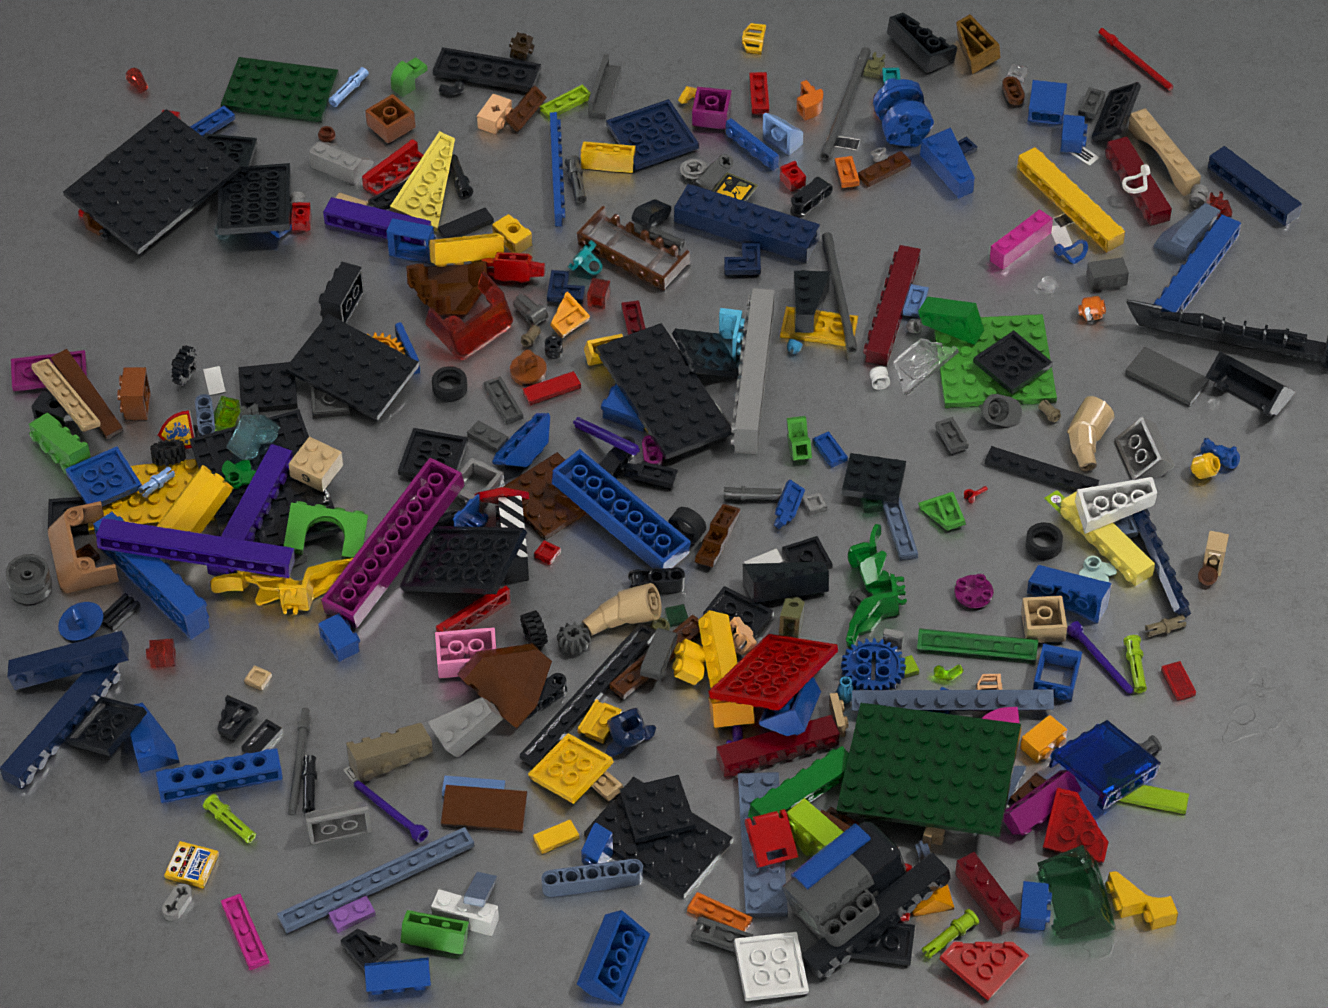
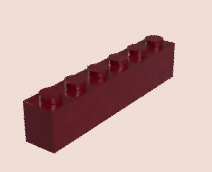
(1128, 163)
(776, 747)

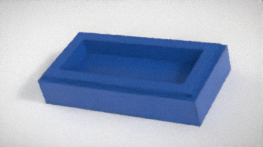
(829, 449)

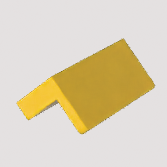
(607, 157)

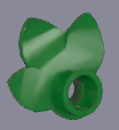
(240, 472)

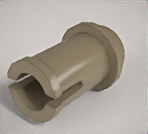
(528, 339)
(1052, 414)

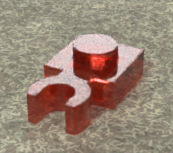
(1221, 204)

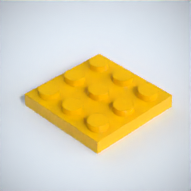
(570, 768)

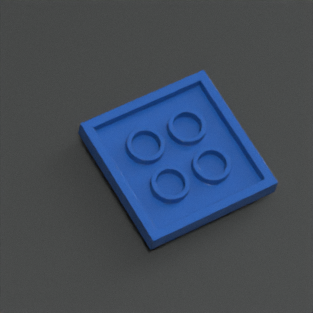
(104, 477)

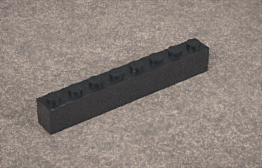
(893, 903)

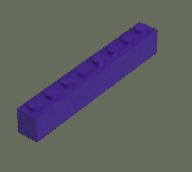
(257, 499)

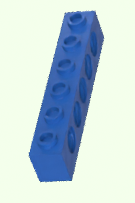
(211, 779)

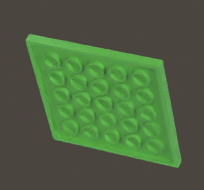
(969, 385)

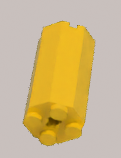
(197, 502)

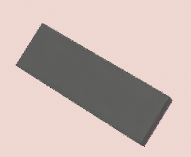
(503, 400)

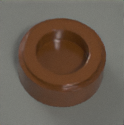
(1207, 575)

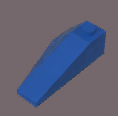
(152, 744)

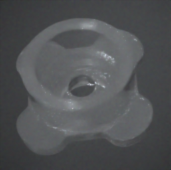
(1048, 285)

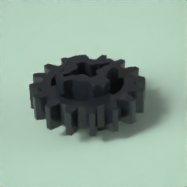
(184, 365)

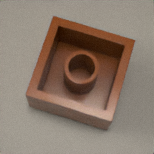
(390, 118)
(134, 393)

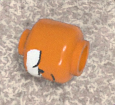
(1092, 308)

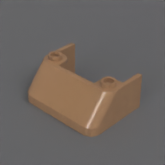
(74, 572)

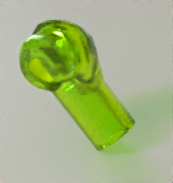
(947, 675)

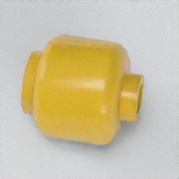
(1205, 465)

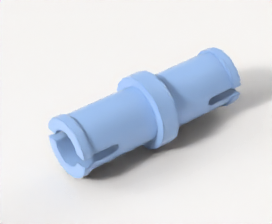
(156, 482)

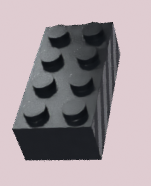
(511, 516)

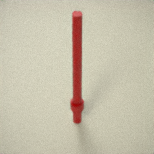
(1113, 41)

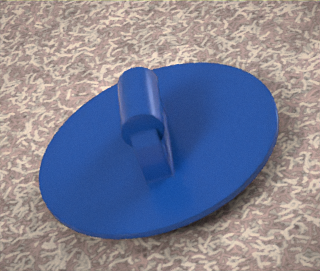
(80, 621)

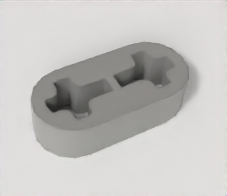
(179, 903)

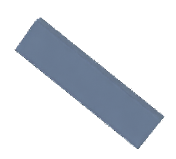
(900, 530)

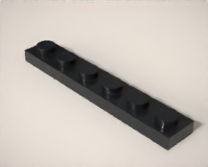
(1038, 470)

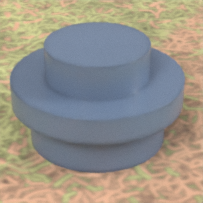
(922, 850)

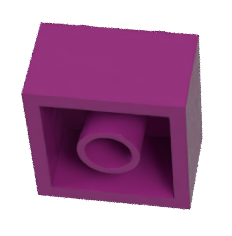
(711, 107)

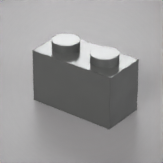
(1107, 273)

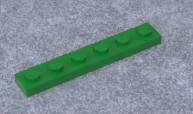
(977, 644)

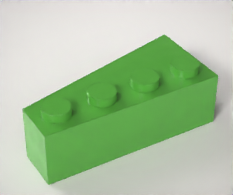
(58, 441)

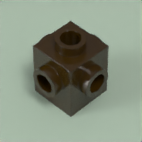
(521, 46)

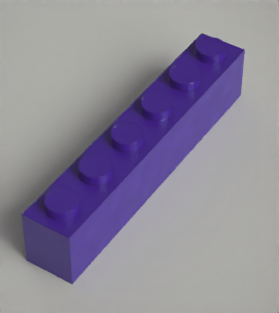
(366, 219)

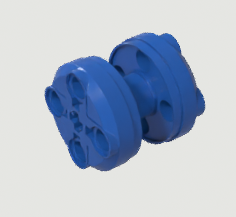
(903, 112)

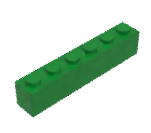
(807, 784)

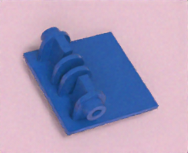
(470, 515)

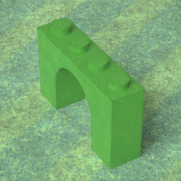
(304, 516)

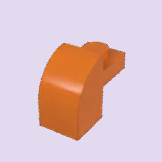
(810, 102)

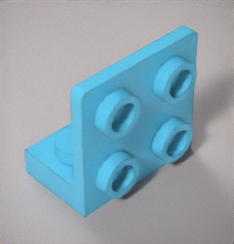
(731, 327)

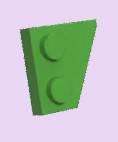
(944, 510)

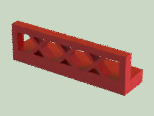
(389, 168)
(476, 611)

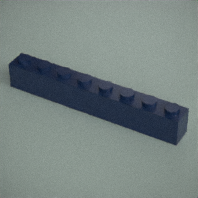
(57, 725)

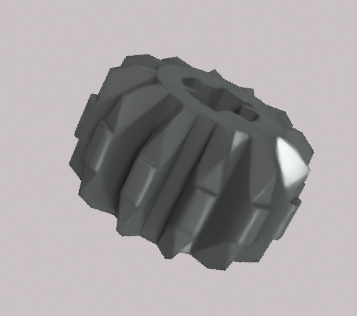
(573, 638)

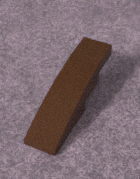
(718, 535)

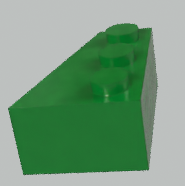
(953, 318)

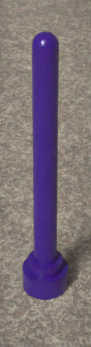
(1076, 631)
(418, 832)

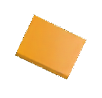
(938, 902)

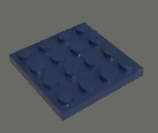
(655, 132)

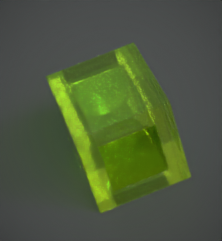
(227, 412)

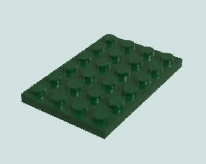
(280, 89)

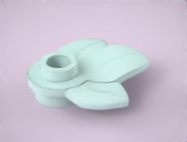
(1100, 571)

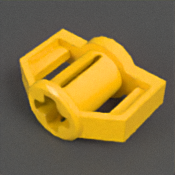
(754, 38)

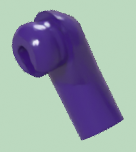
(737, 733)

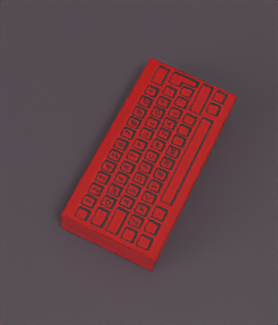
(1178, 680)

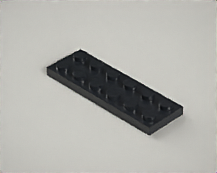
(486, 69)

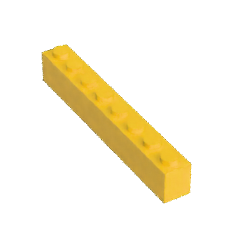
(1071, 199)

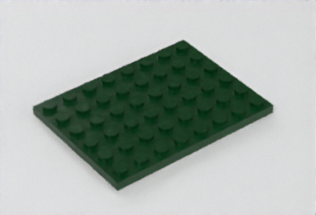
(929, 769)

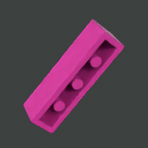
(1021, 239)

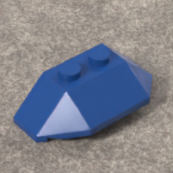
(525, 443)

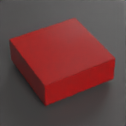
(547, 552)

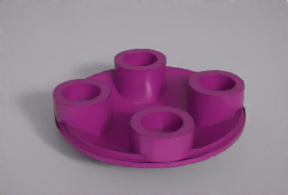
(974, 591)

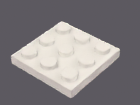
(771, 966)

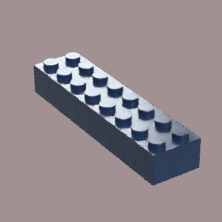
(747, 223)

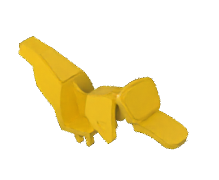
(291, 593)

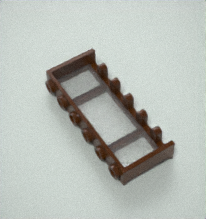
(632, 250)

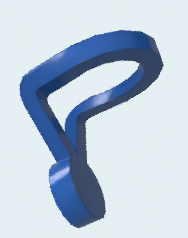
(1060, 250)

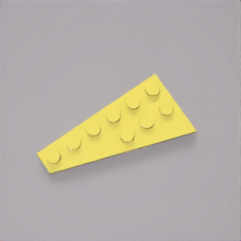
(425, 188)

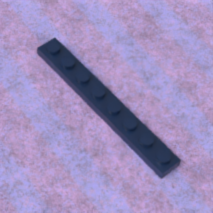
(1161, 559)

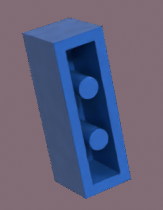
(397, 975)

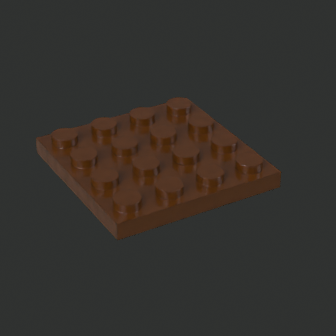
(547, 507)

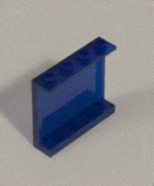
(1107, 762)

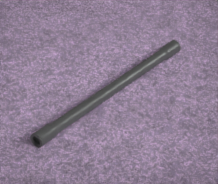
(829, 145)
(829, 246)

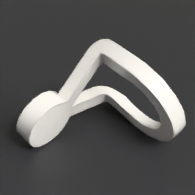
(1145, 171)

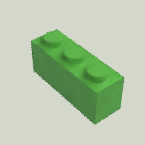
(434, 932)

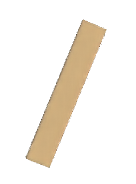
(65, 395)

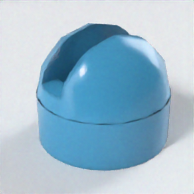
(795, 345)

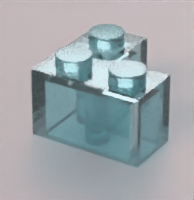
(249, 435)

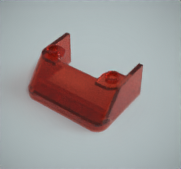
(469, 337)

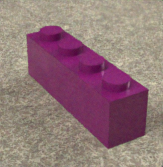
(1038, 803)

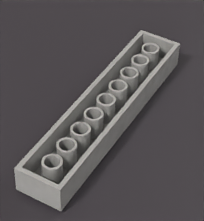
(753, 371)

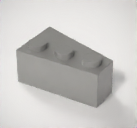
(465, 725)

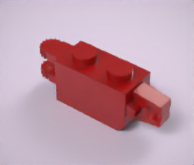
(514, 267)

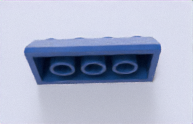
(795, 713)
(613, 957)

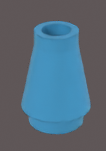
(845, 689)

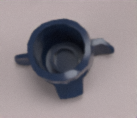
(627, 730)

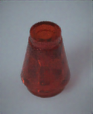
(136, 79)

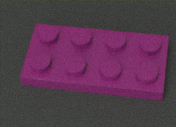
(24, 377)

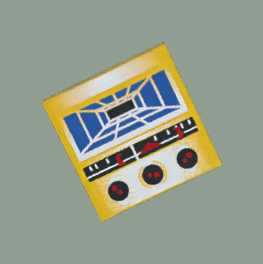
(191, 864)

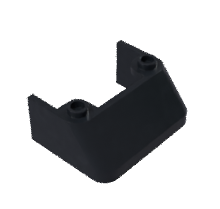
(1249, 384)

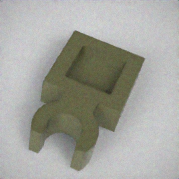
(874, 67)

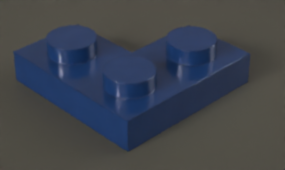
(747, 264)
(559, 286)

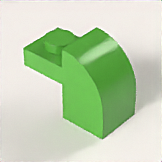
(404, 76)
(798, 439)

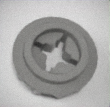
(692, 164)

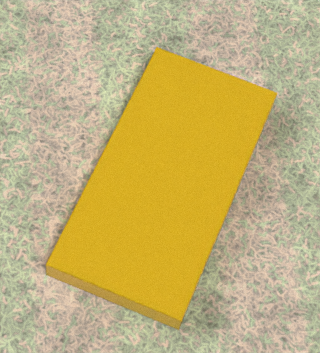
(827, 330)

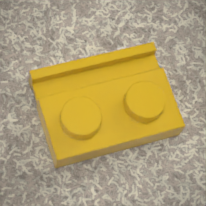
(595, 722)

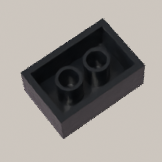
(342, 292)

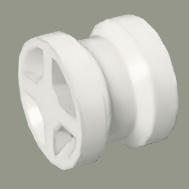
(879, 378)

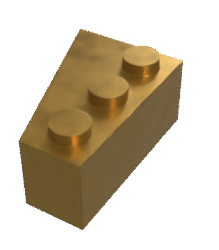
(977, 44)

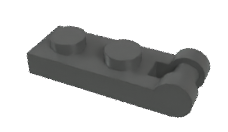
(719, 934)

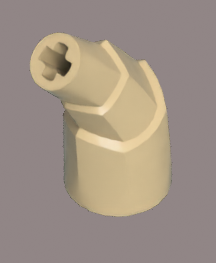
(1087, 428)
(628, 606)

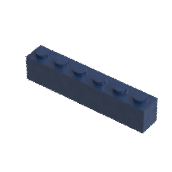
(1255, 186)
(68, 660)

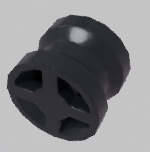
(553, 347)

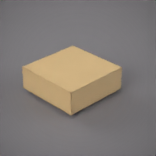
(258, 678)

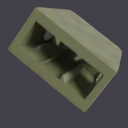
(792, 612)

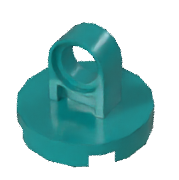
(584, 258)

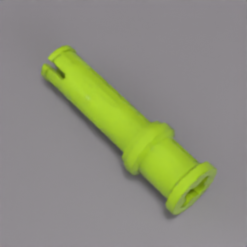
(1134, 655)
(224, 814)
(957, 928)

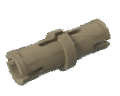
(1165, 626)

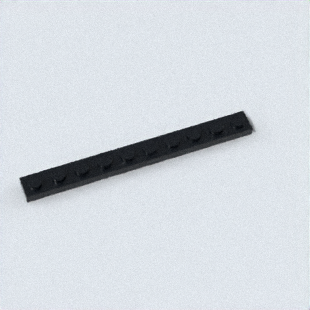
(584, 698)

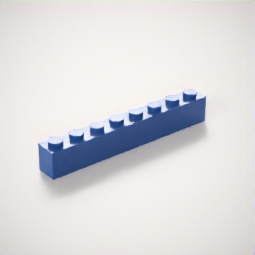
(1199, 265)

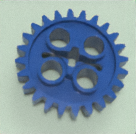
(887, 663)

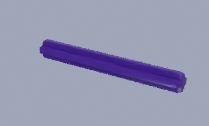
(606, 436)

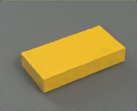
(556, 836)

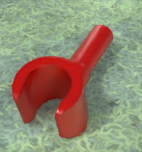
(969, 492)

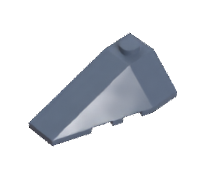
(1185, 234)

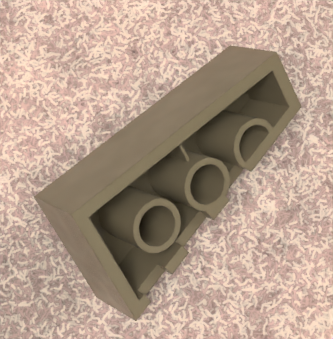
(388, 751)

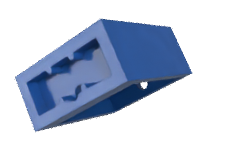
(408, 250)
(1068, 658)

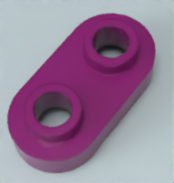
(651, 454)

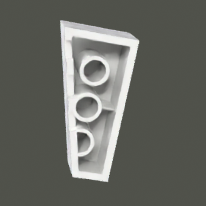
(1112, 502)

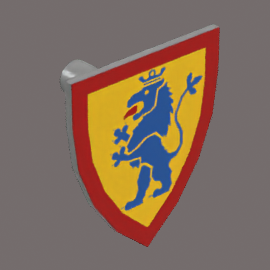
(179, 428)

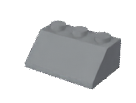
(338, 162)
(1144, 450)
(338, 822)

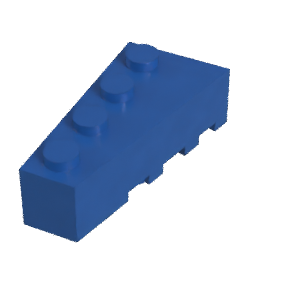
(948, 162)
(1079, 593)

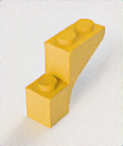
(1131, 901)

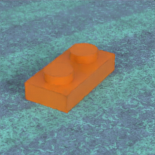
(847, 172)

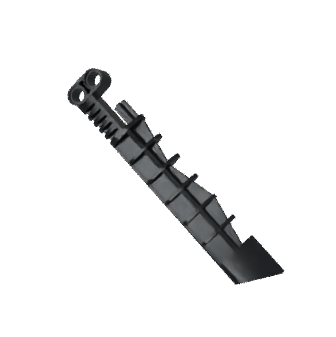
(1214, 329)

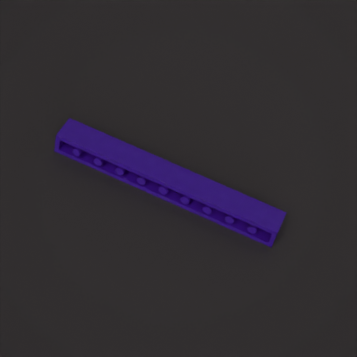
(195, 548)

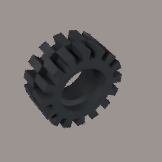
(168, 452)
(534, 628)

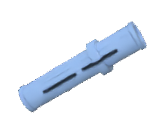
(352, 83)

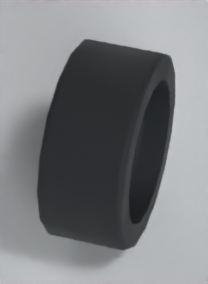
(445, 373)
(690, 517)
(1048, 530)

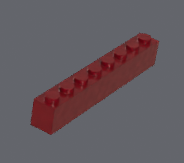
(890, 310)

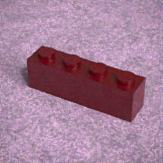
(987, 893)

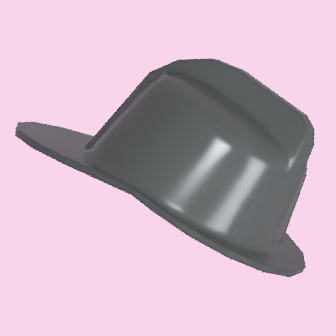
(1001, 410)

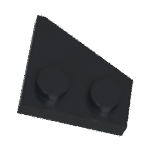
(235, 717)
(367, 948)

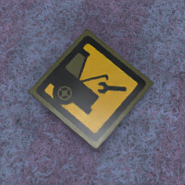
(735, 187)

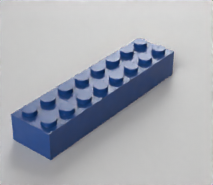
(620, 511)
(162, 587)

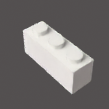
(480, 918)

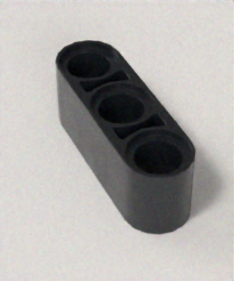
(651, 213)

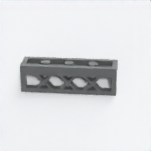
(603, 89)

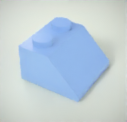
(781, 134)

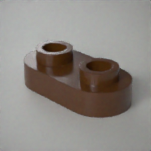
(1013, 90)

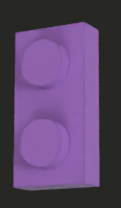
(352, 914)

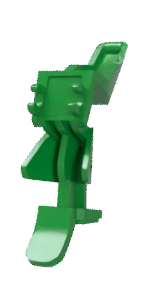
(876, 581)

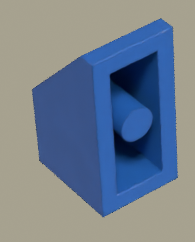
(598, 846)

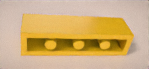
(465, 248)
(717, 645)

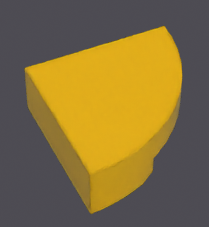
(687, 94)

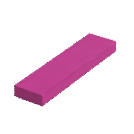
(245, 932)

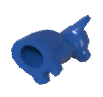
(1228, 456)

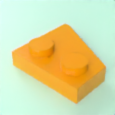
(568, 316)

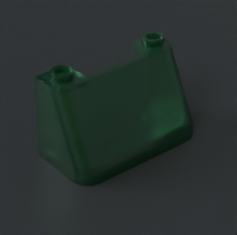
(1077, 894)

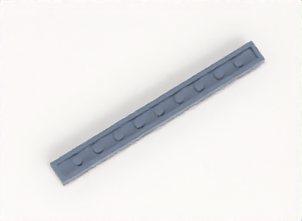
(956, 699)
(375, 879)

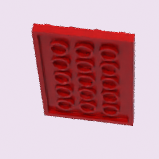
(773, 671)

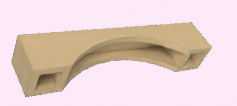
(1182, 172)

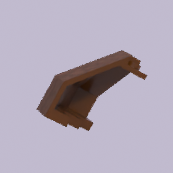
(447, 289)
(508, 679)

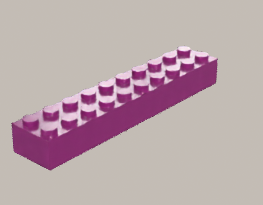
(393, 542)

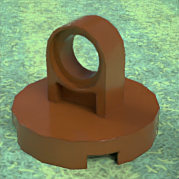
(528, 368)

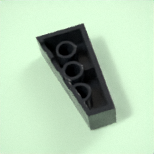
(920, 43)
(808, 296)
(784, 580)

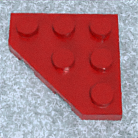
(1073, 826)
(984, 964)

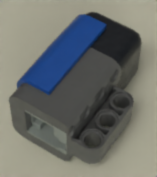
(843, 883)

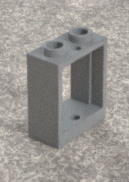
(484, 470)

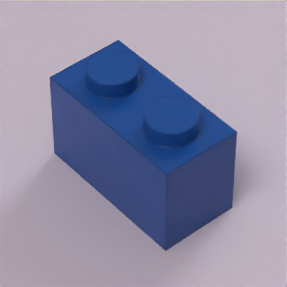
(1072, 134)
(339, 637)
(1034, 905)

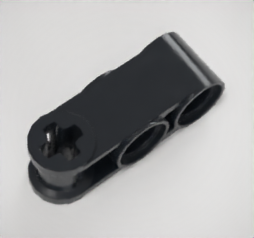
(810, 197)
(616, 460)
(665, 579)
(551, 692)

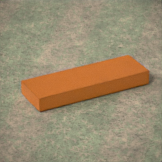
(711, 909)

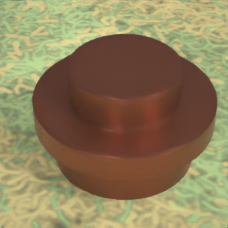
(326, 134)

